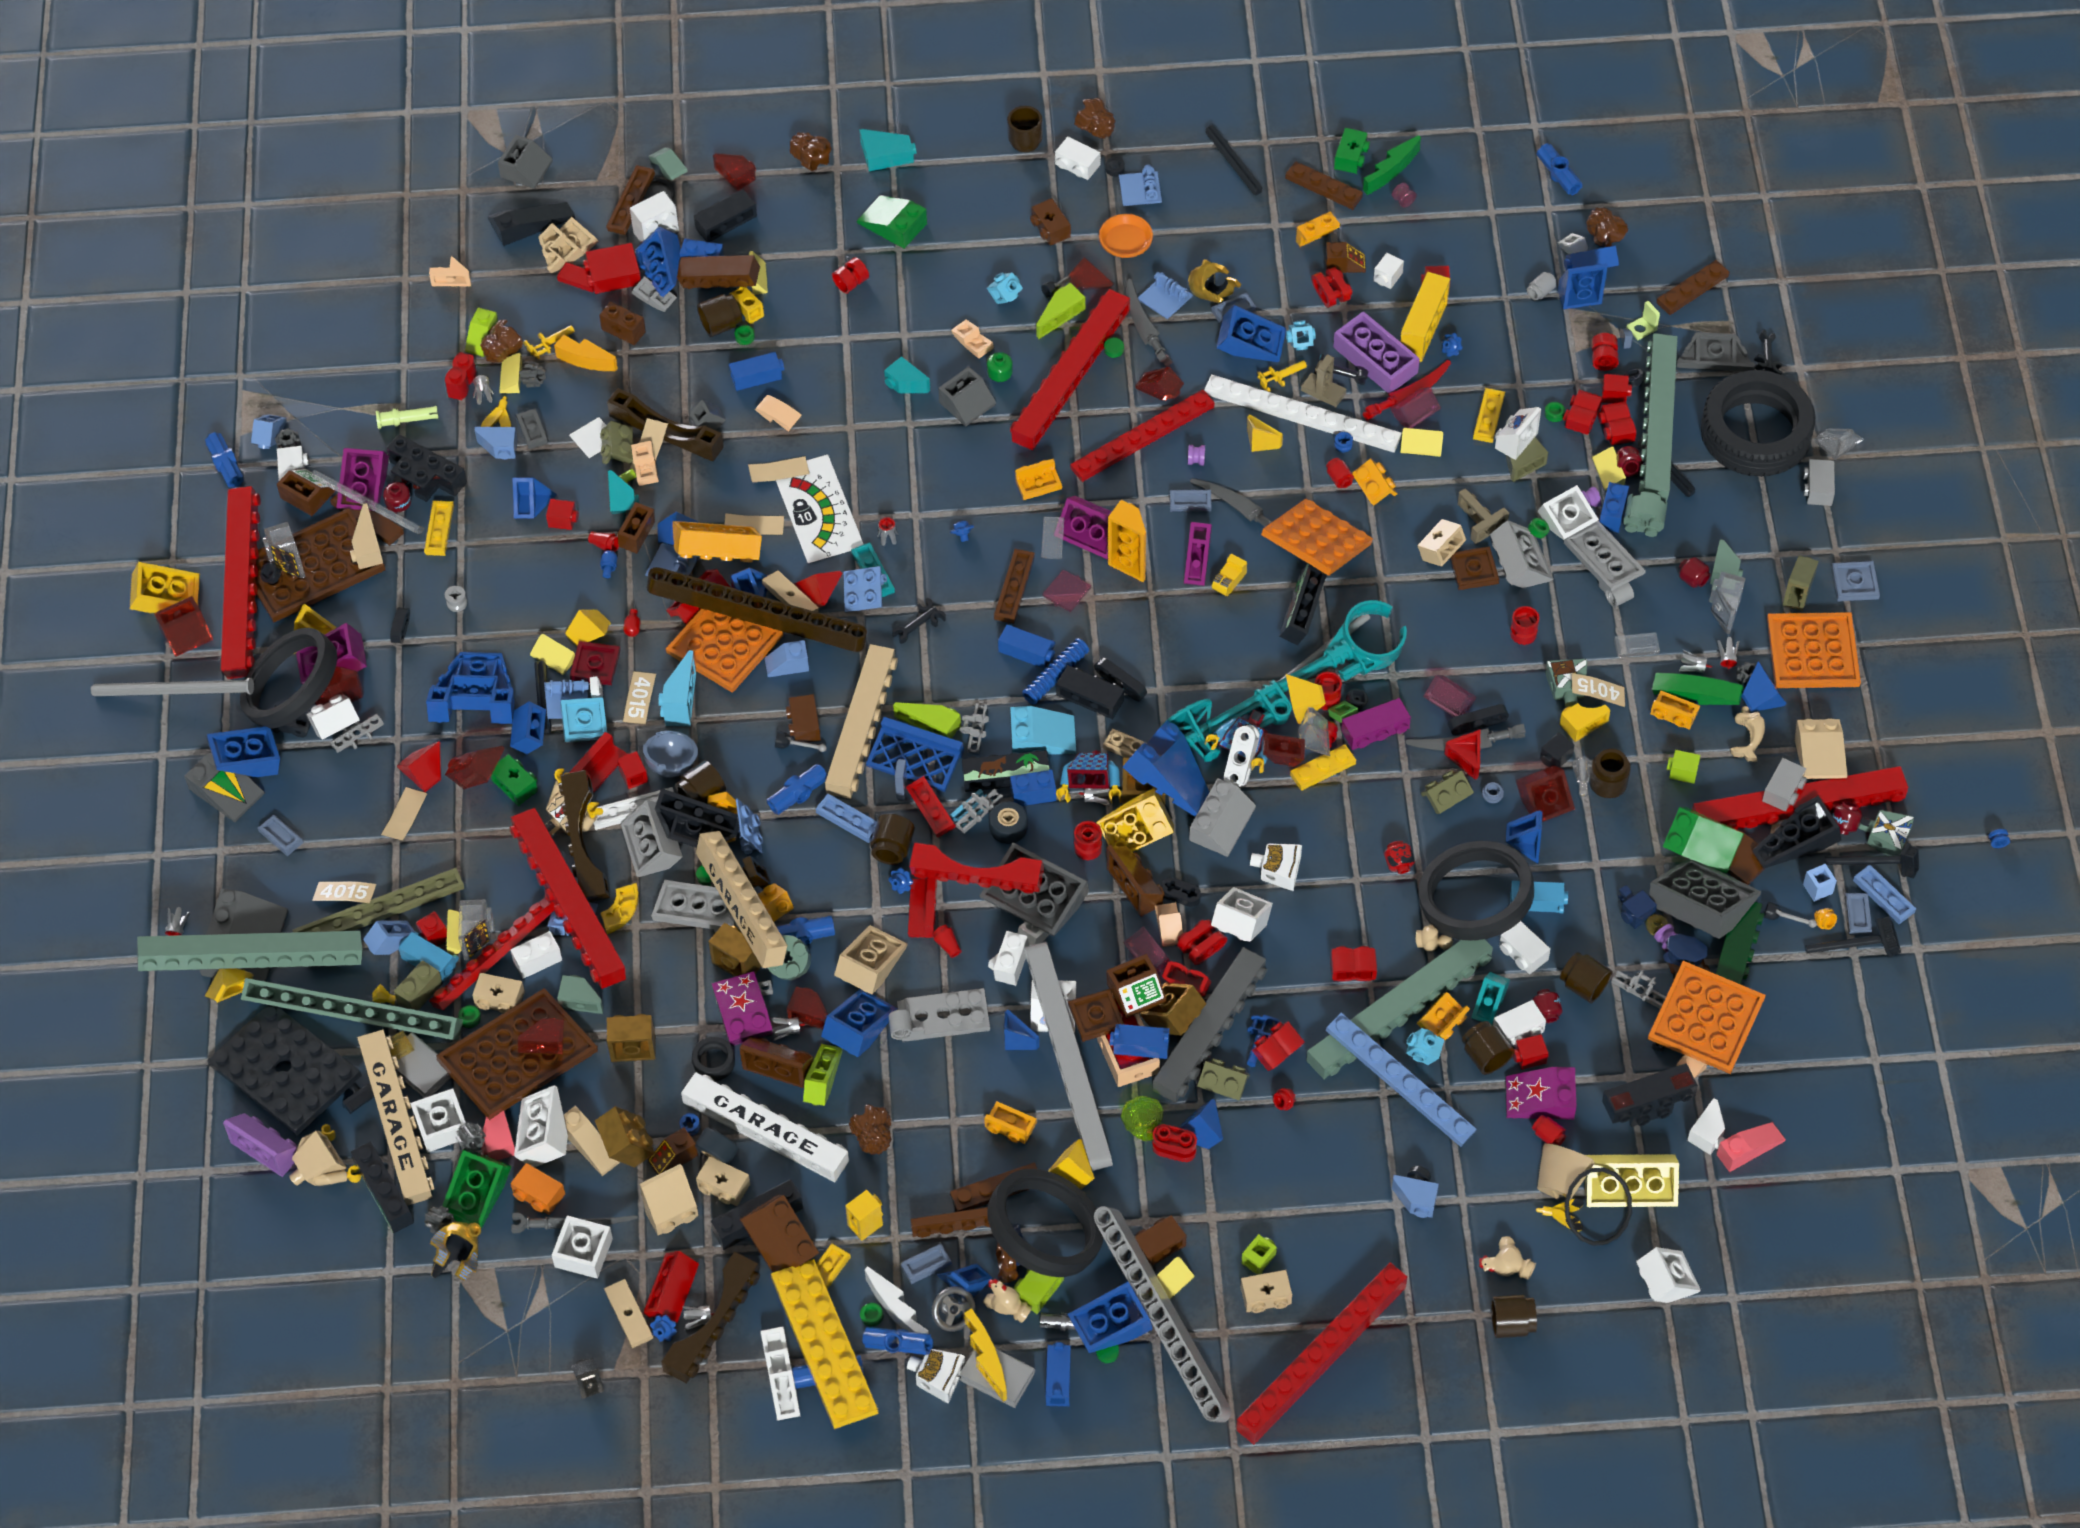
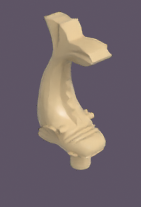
(1755, 724)

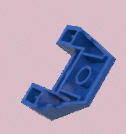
(473, 683)
(1170, 767)

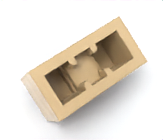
(1441, 542)
(497, 993)
(722, 1181)
(1255, 1289)

